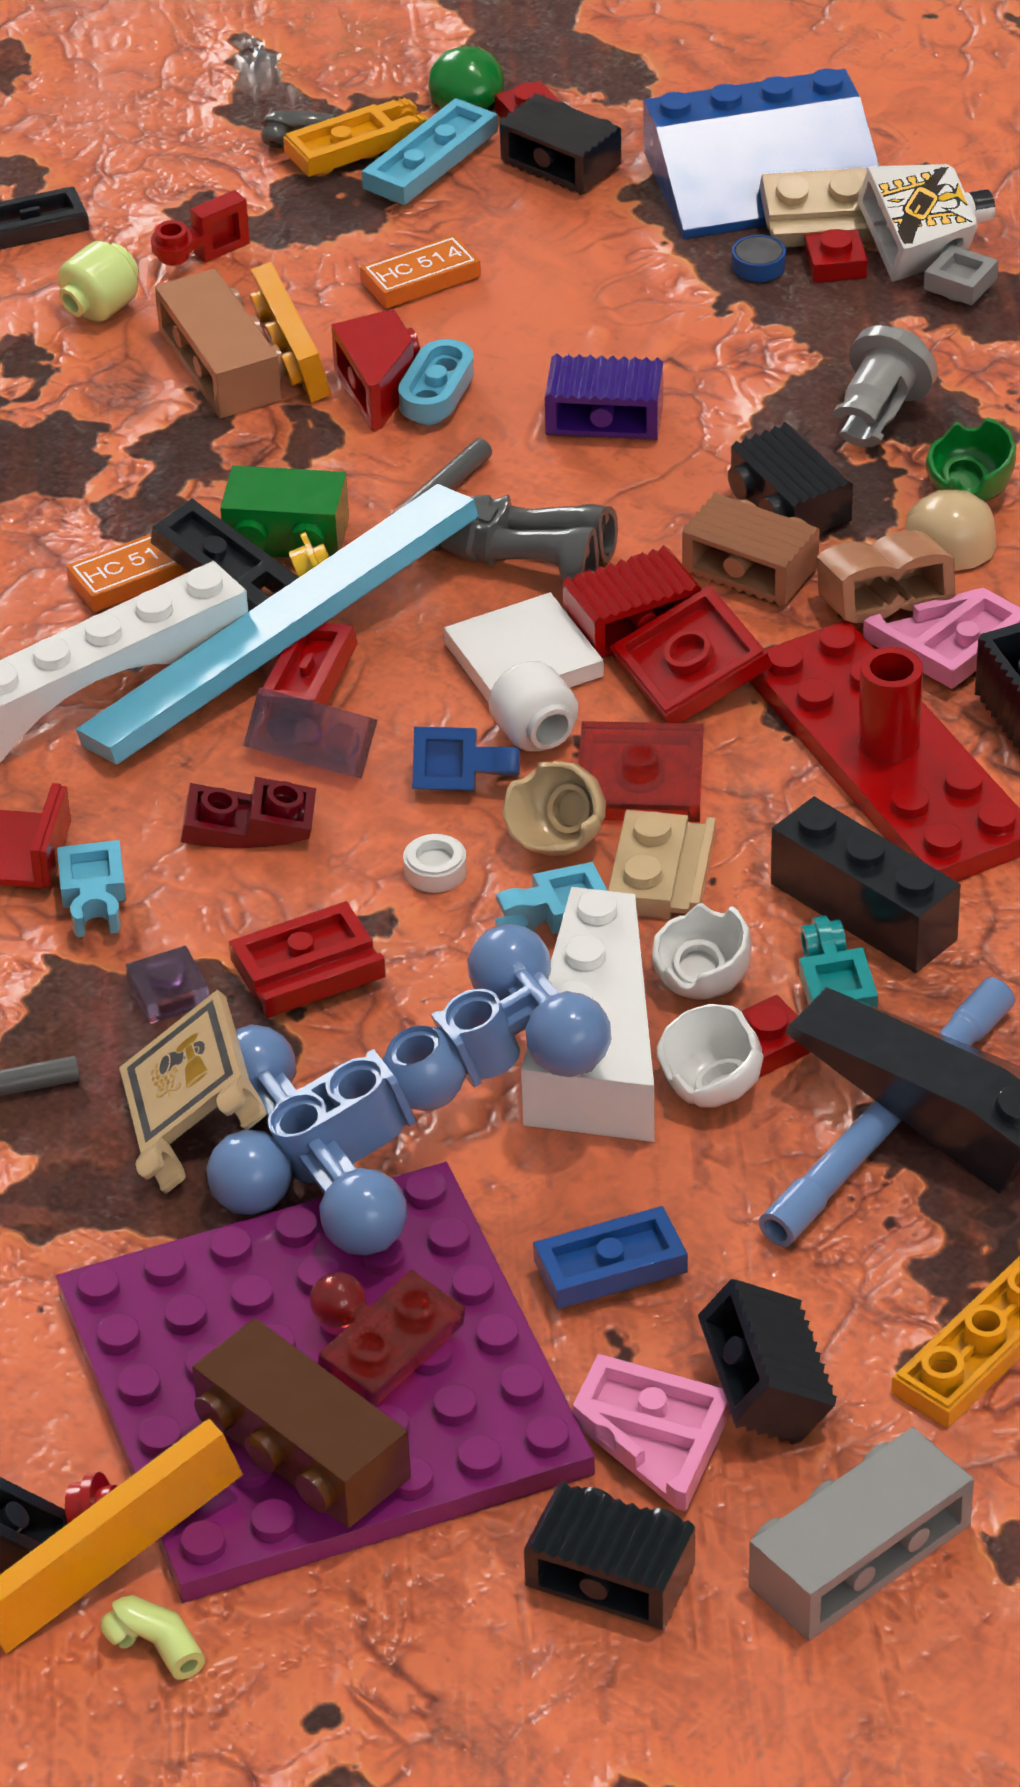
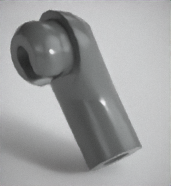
(280, 122)

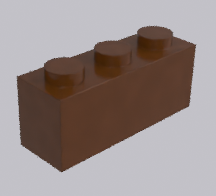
(301, 1423)

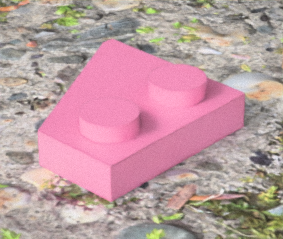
(945, 632)
(653, 1423)

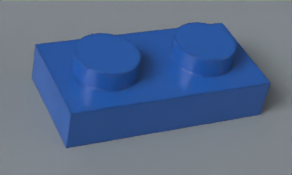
(610, 1257)

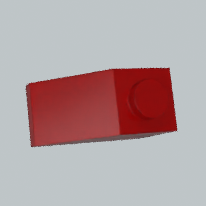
(372, 360)

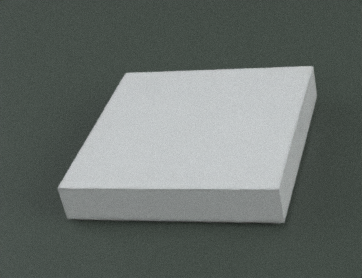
(522, 633)

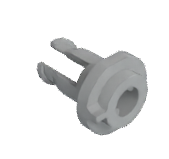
(889, 369)

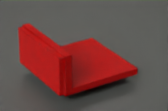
(32, 840)

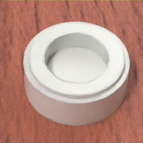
(435, 863)

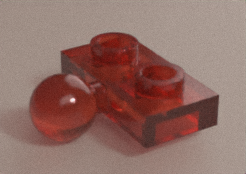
(382, 1339)

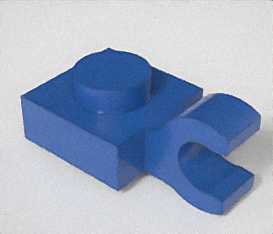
(450, 759)

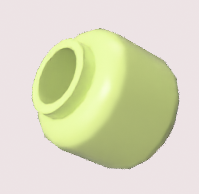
(98, 281)

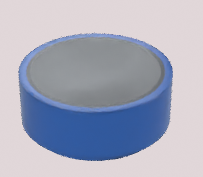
(758, 258)

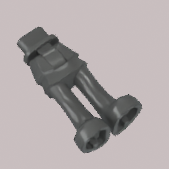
(565, 536)

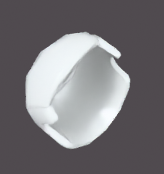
(703, 952)
(710, 1055)

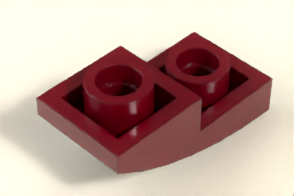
(231, 819)

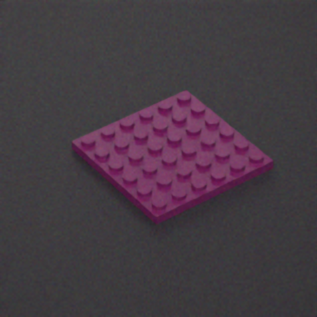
(476, 1412)

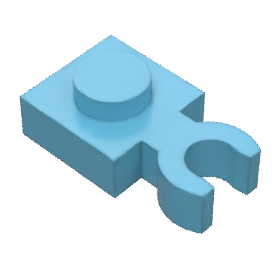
(92, 883)

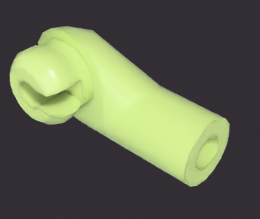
(158, 1625)

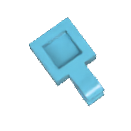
(547, 897)

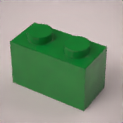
(282, 503)

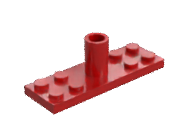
(888, 750)

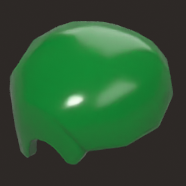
(467, 75)
(973, 459)

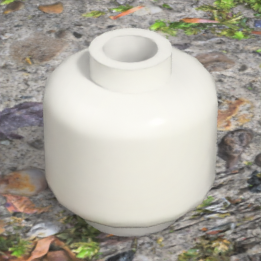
(533, 706)

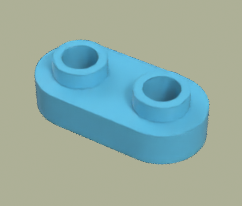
(436, 381)

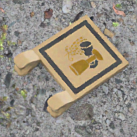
(183, 1080)

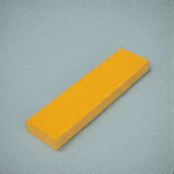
(113, 1531)

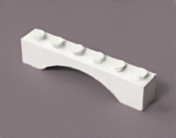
(137, 633)

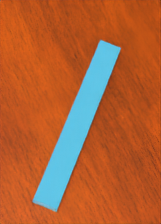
(276, 624)

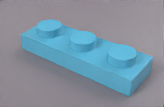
(429, 151)

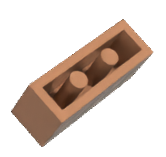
(219, 343)

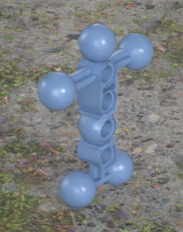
(371, 1098)

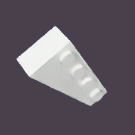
(600, 958)

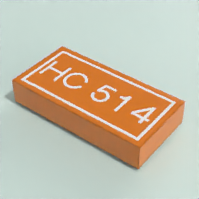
(420, 271)
(121, 573)

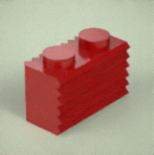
(626, 596)

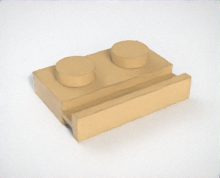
(813, 203)
(663, 862)

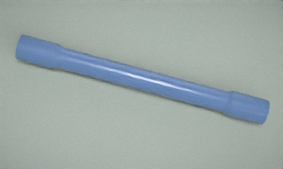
(809, 1194)

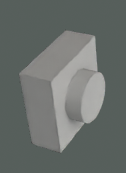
(961, 274)

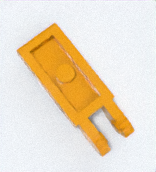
(352, 136)

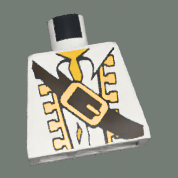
(919, 214)

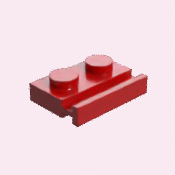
(307, 959)

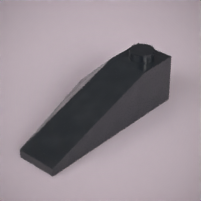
(931, 1082)

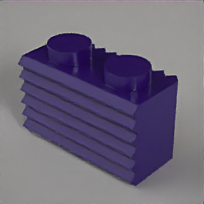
(604, 397)

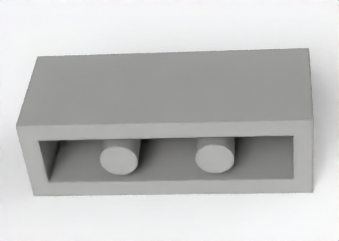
(860, 1532)

